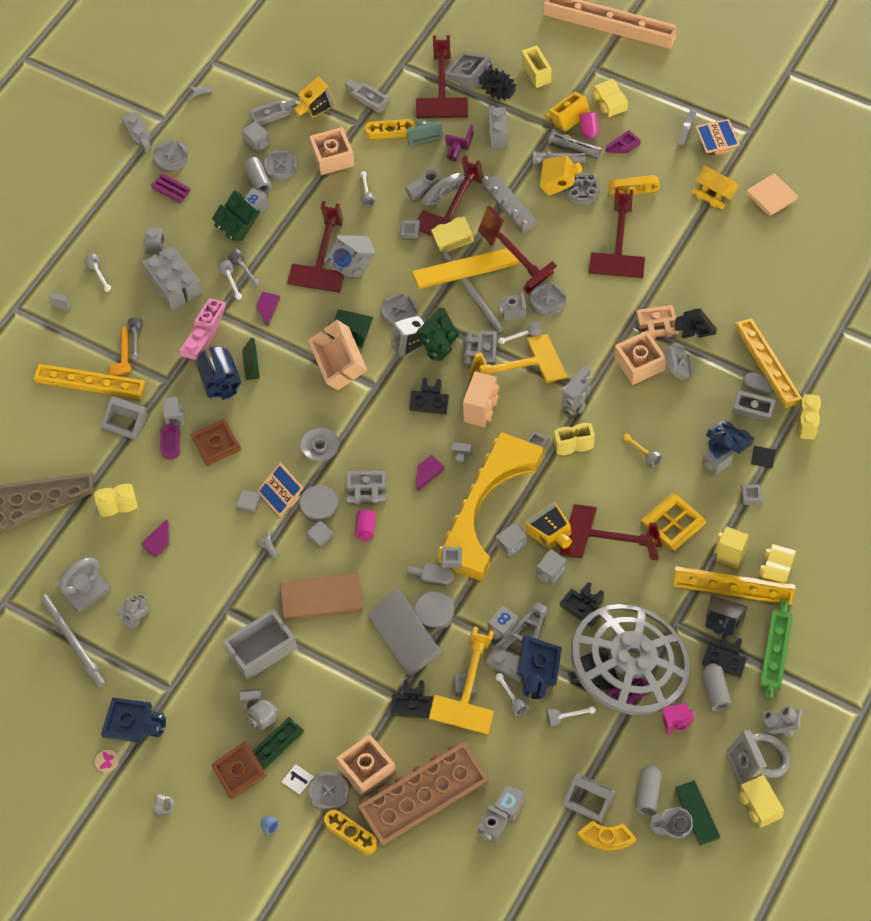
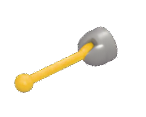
(653, 457)

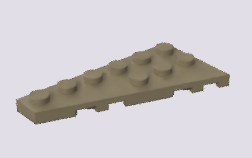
(36, 497)

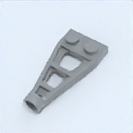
(502, 660)

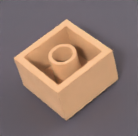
(331, 151)
(640, 357)
(480, 399)
(366, 765)

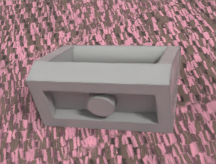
(128, 410)
(594, 787)

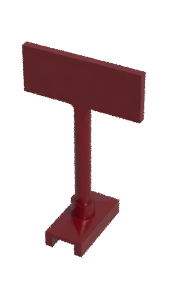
(441, 106)
(472, 172)
(490, 230)
(616, 263)
(316, 276)
(581, 524)

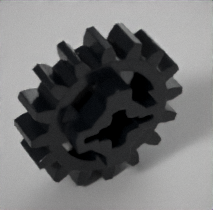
(497, 84)

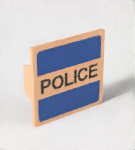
(717, 137)
(280, 490)

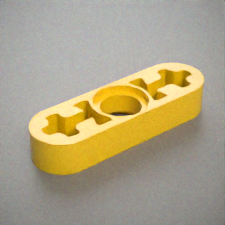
(377, 134)
(644, 184)
(359, 845)

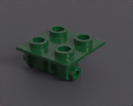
(357, 323)

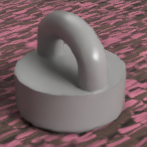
(160, 802)

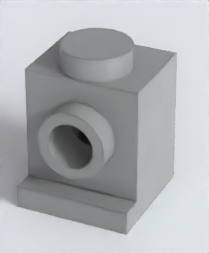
(154, 240)
(513, 307)
(173, 411)
(495, 816)

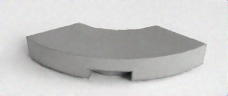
(687, 126)
(442, 189)

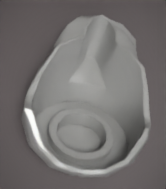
(672, 822)

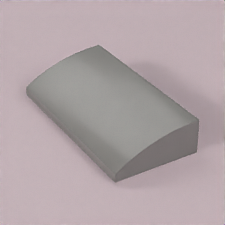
(404, 632)

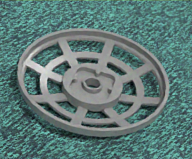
(627, 665)

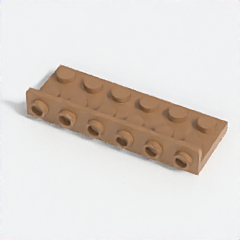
(422, 793)

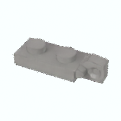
(367, 95)
(272, 111)
(137, 130)

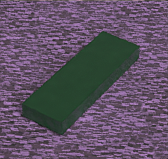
(277, 742)
(702, 821)

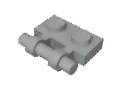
(486, 345)
(366, 481)

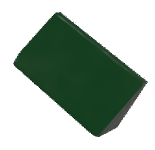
(250, 360)

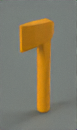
(124, 367)

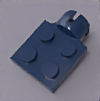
(728, 438)
(538, 666)
(132, 721)

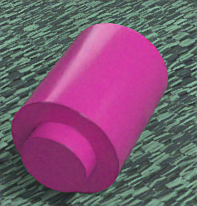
(589, 124)
(365, 525)

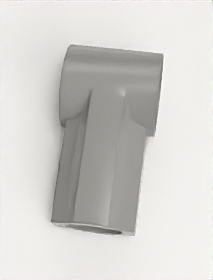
(423, 184)

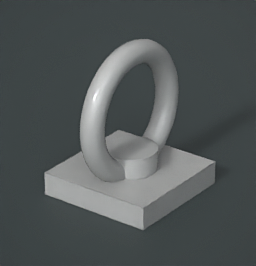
(82, 584)
(748, 760)

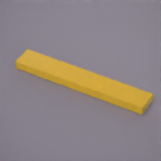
(464, 268)
(768, 363)
(89, 381)
(733, 585)

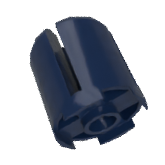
(218, 372)

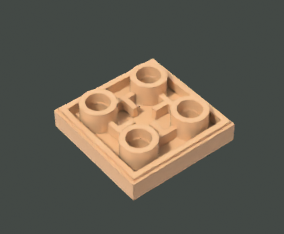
(771, 194)

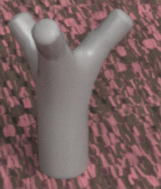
(198, 91)
(268, 545)

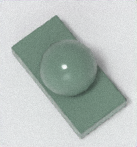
(424, 132)

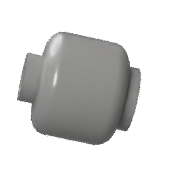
(262, 714)

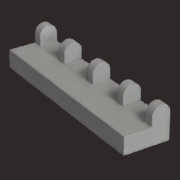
(509, 203)

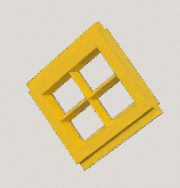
(686, 532)

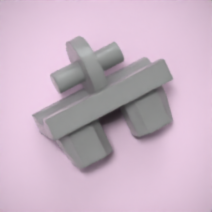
(133, 610)
(785, 721)

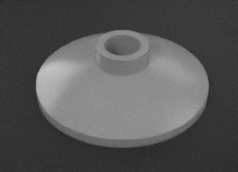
(319, 438)

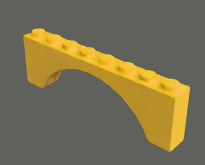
(507, 459)

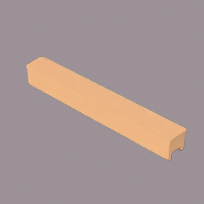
(612, 21)

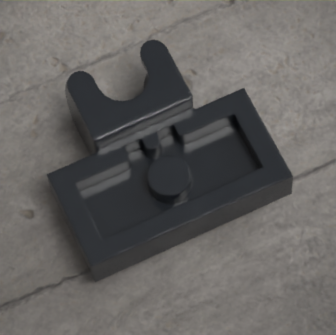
(695, 322)
(429, 399)
(583, 604)
(726, 656)
(411, 702)

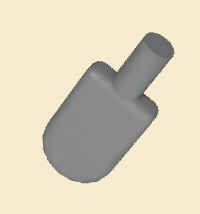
(757, 383)
(433, 574)

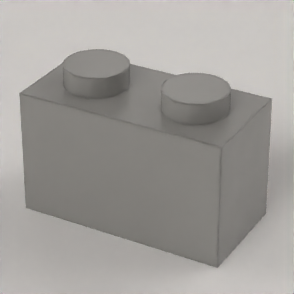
(498, 127)
(753, 406)

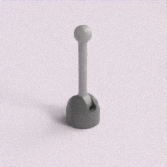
(237, 258)
(135, 325)

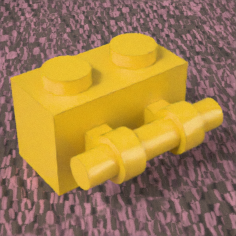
(567, 112)
(717, 182)

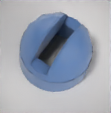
(269, 825)

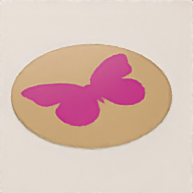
(106, 761)

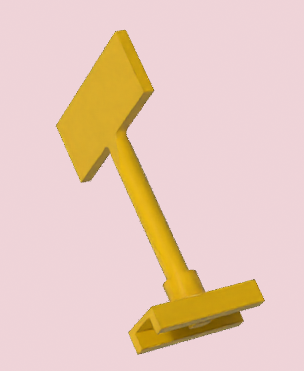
(544, 357)
(461, 712)

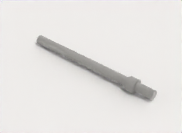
(474, 294)
(91, 668)

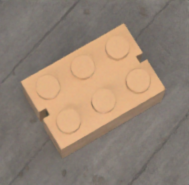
(337, 357)

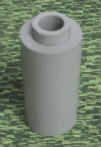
(257, 175)
(716, 687)
(648, 790)

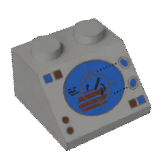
(350, 255)

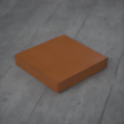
(215, 442)
(238, 770)

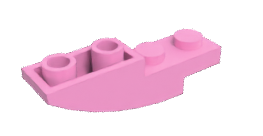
(204, 330)

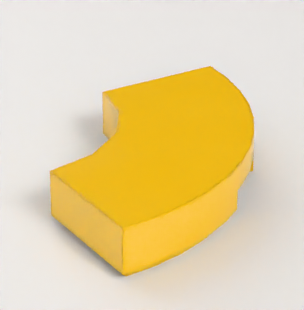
(606, 837)

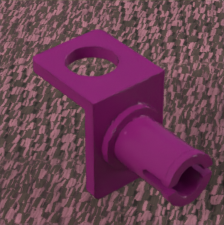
(457, 143)

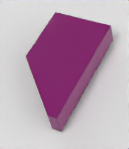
(624, 143)
(267, 305)
(428, 471)
(157, 540)

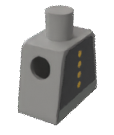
(404, 336)

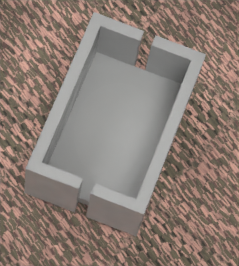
(170, 276)
(260, 644)

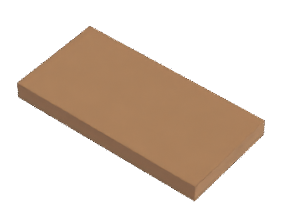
(321, 596)

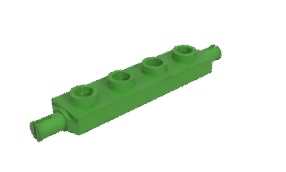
(776, 650)

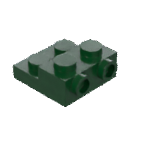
(236, 216)
(438, 335)

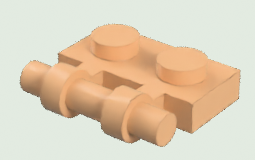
(657, 317)

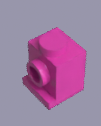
(677, 717)

